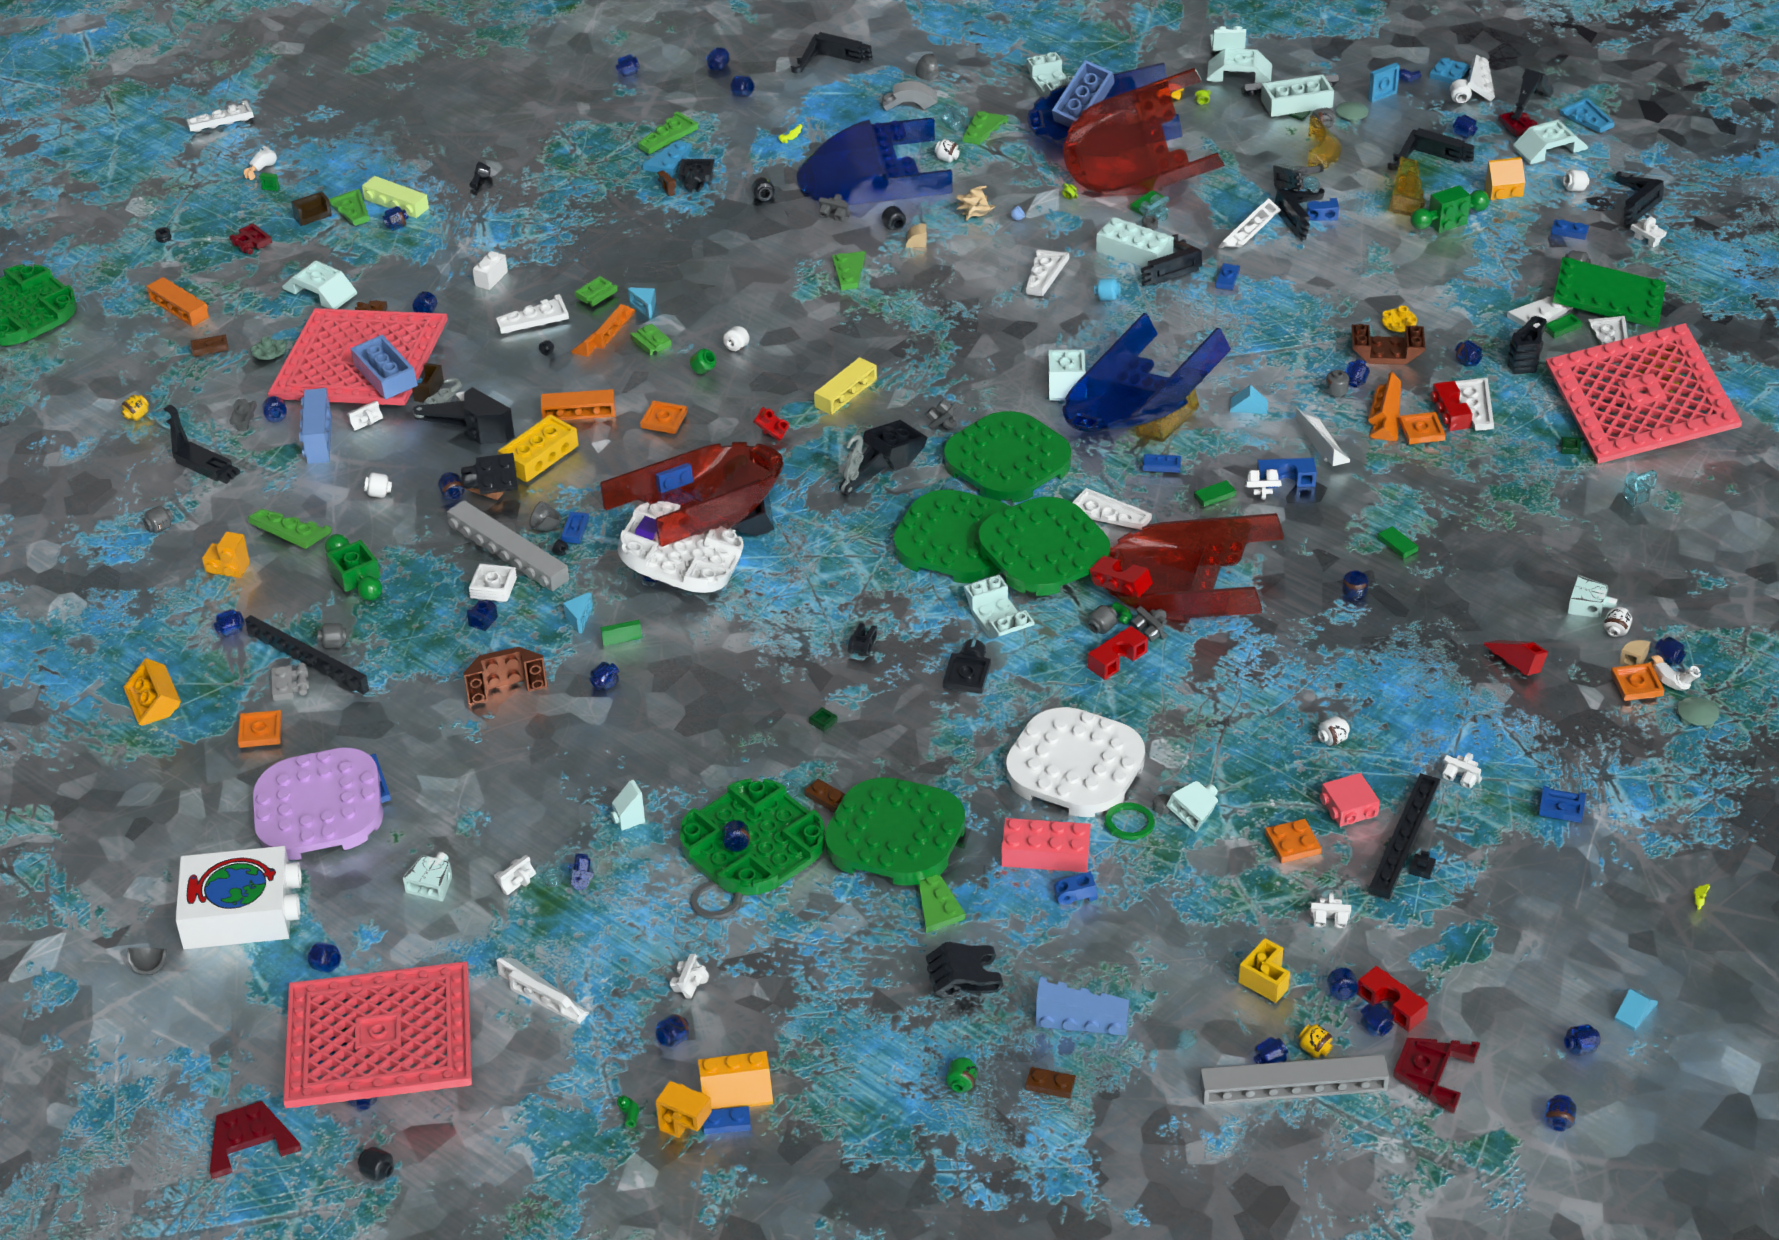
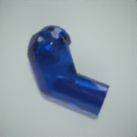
(1408, 76)

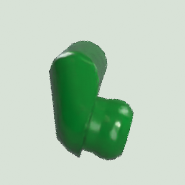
(1123, 611)
(629, 1108)

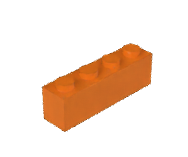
(177, 301)
(579, 404)

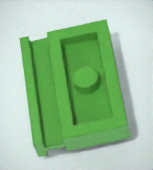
(596, 291)
(651, 339)

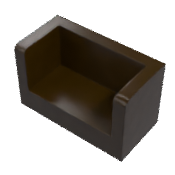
(311, 208)
(431, 383)

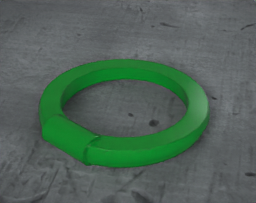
(1129, 835)

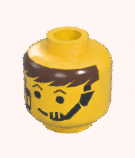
(134, 407)
(1315, 1040)

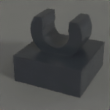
(1422, 865)

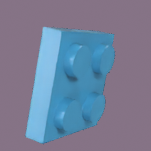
(1449, 70)
(1383, 82)

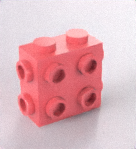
(1350, 799)

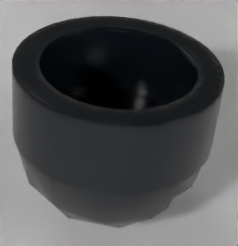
(542, 347)
(560, 547)

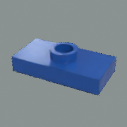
(1227, 276)
(1161, 463)

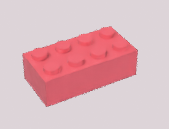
(1046, 845)

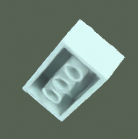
(1297, 95)
(1133, 242)

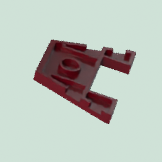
(1423, 1066)
(244, 1129)

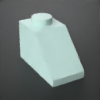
(628, 807)

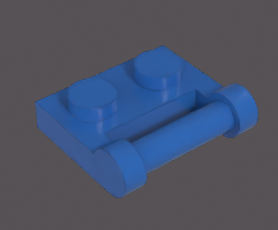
(1562, 804)

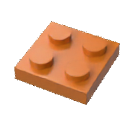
(664, 417)
(1422, 428)
(1637, 681)
(260, 728)
(1293, 841)

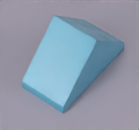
(643, 300)
(1249, 401)
(578, 611)
(1635, 1009)

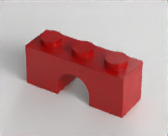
(1446, 398)
(1132, 582)
(1105, 658)
(1379, 986)

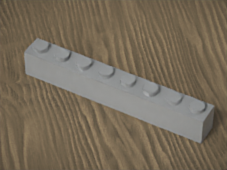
(508, 545)
(1294, 1079)

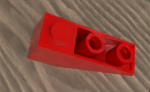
(1523, 655)

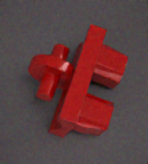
(771, 424)

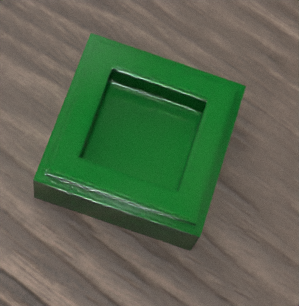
(269, 182)

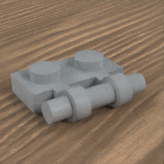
(283, 679)

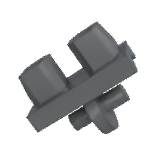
(835, 206)
(242, 414)
(945, 415)
(1154, 622)

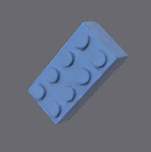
(1085, 89)
(384, 367)
(315, 426)

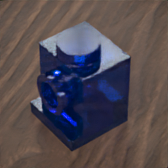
(482, 610)

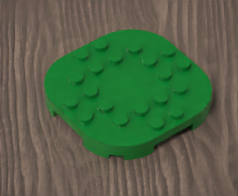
(32, 303)
(1007, 455)
(944, 533)
(1042, 544)
(895, 830)
(781, 831)

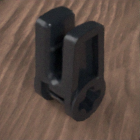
(860, 642)

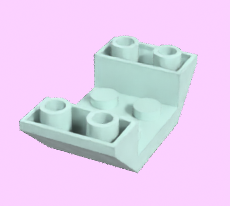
(1227, 38)
(1239, 60)
(1047, 73)
(1538, 138)
(324, 280)
(1064, 371)
(993, 609)

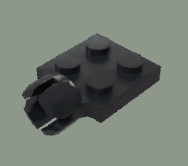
(696, 172)
(491, 474)
(968, 668)

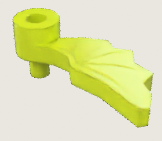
(793, 133)
(1700, 894)

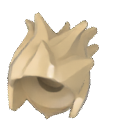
(974, 202)

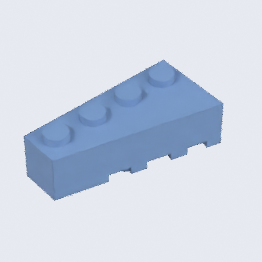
(1080, 1009)

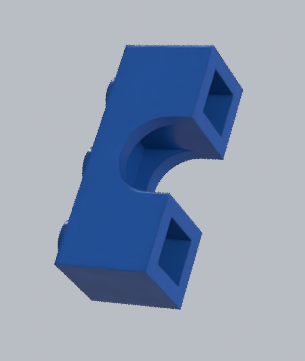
(1298, 469)

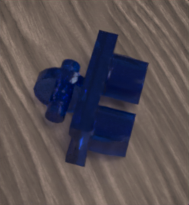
(580, 871)

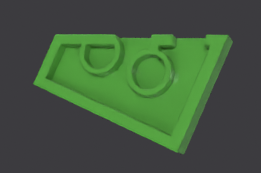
(982, 126)
(351, 207)
(849, 268)
(938, 904)

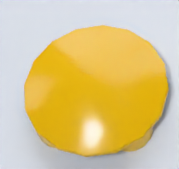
(1398, 319)

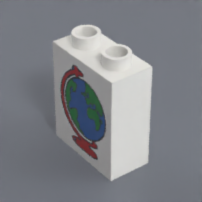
(237, 897)

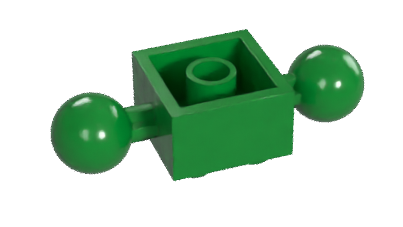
(1449, 209)
(353, 566)

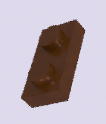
(209, 345)
(824, 795)
(1050, 1082)

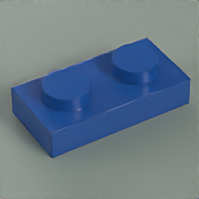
(1570, 229)
(674, 478)
(575, 527)
(728, 1120)

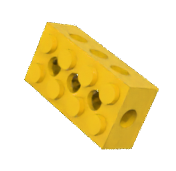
(541, 446)

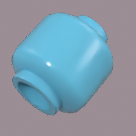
(1107, 289)

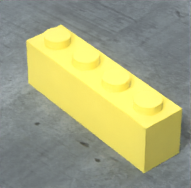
(845, 386)

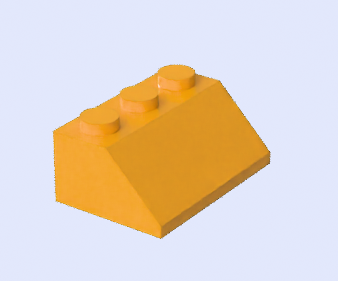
(151, 692)
(736, 1080)

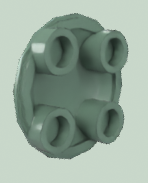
(1352, 111)
(268, 348)
(1698, 712)

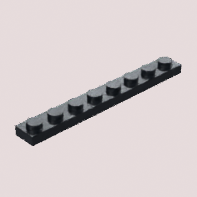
(310, 656)
(1404, 836)

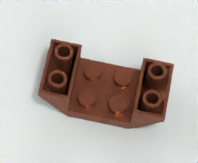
(1388, 349)
(502, 669)

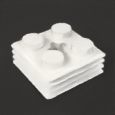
(492, 582)

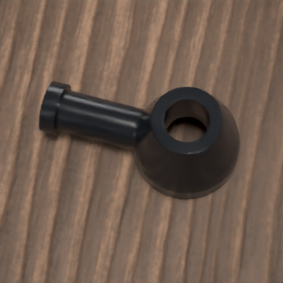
(481, 171)

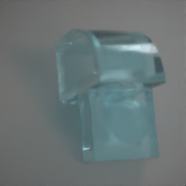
(1638, 487)

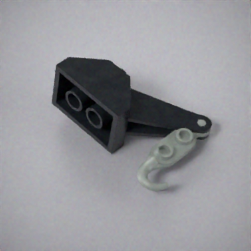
(481, 415)
(886, 445)

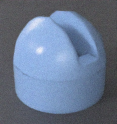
(1017, 213)

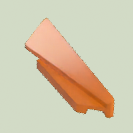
(605, 332)
(1386, 409)

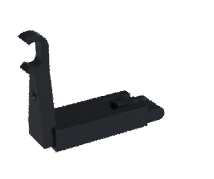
(835, 47)
(1532, 83)
(1435, 145)
(1291, 176)
(1649, 194)
(1292, 211)
(1174, 265)
(197, 457)

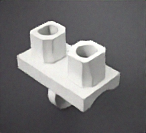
(1648, 229)
(364, 415)
(1271, 480)
(1463, 767)
(515, 875)
(1330, 908)
(690, 977)

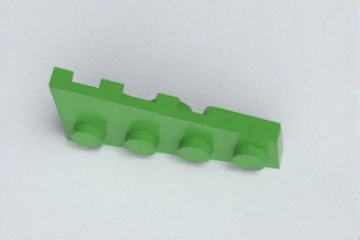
(671, 131)
(289, 528)

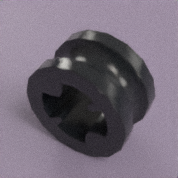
(163, 234)

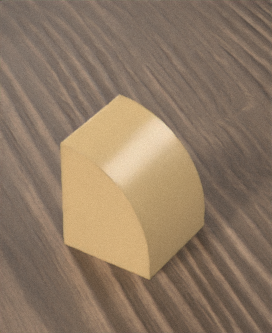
(917, 236)
(1634, 652)

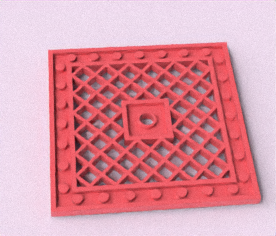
(323, 330)
(1604, 447)
(453, 1071)

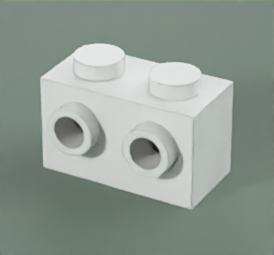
(490, 270)

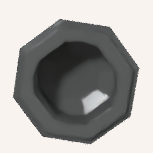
(1150, 222)
(1160, 802)

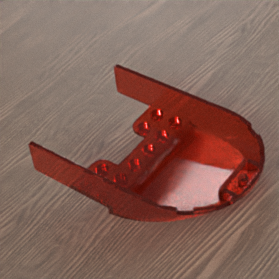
(1122, 143)
(723, 491)
(1186, 563)

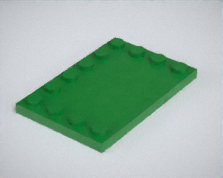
(1609, 292)

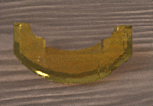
(1328, 149)

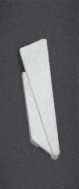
(1251, 225)
(1321, 439)
(537, 989)

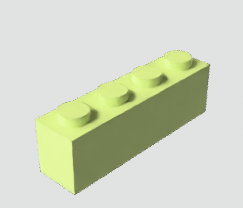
(392, 194)

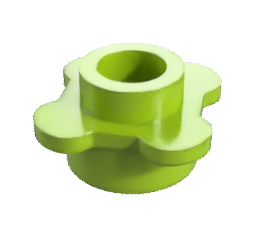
(1202, 97)
(1069, 191)

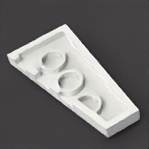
(1480, 78)
(220, 117)
(1045, 270)
(1542, 308)
(531, 316)
(1609, 330)
(1477, 396)
(1109, 510)

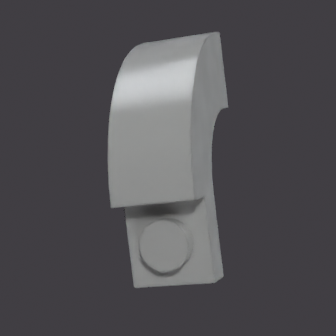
(910, 92)

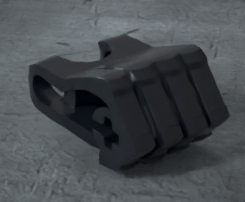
(1526, 347)
(961, 968)

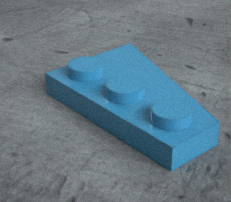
(1588, 115)
(669, 158)

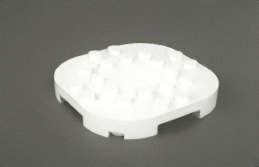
(691, 564)
(1075, 760)

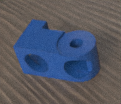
(1323, 210)
(1076, 888)

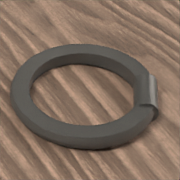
(714, 914)

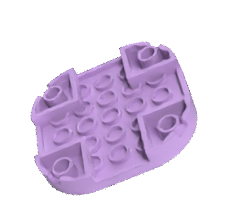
(318, 801)

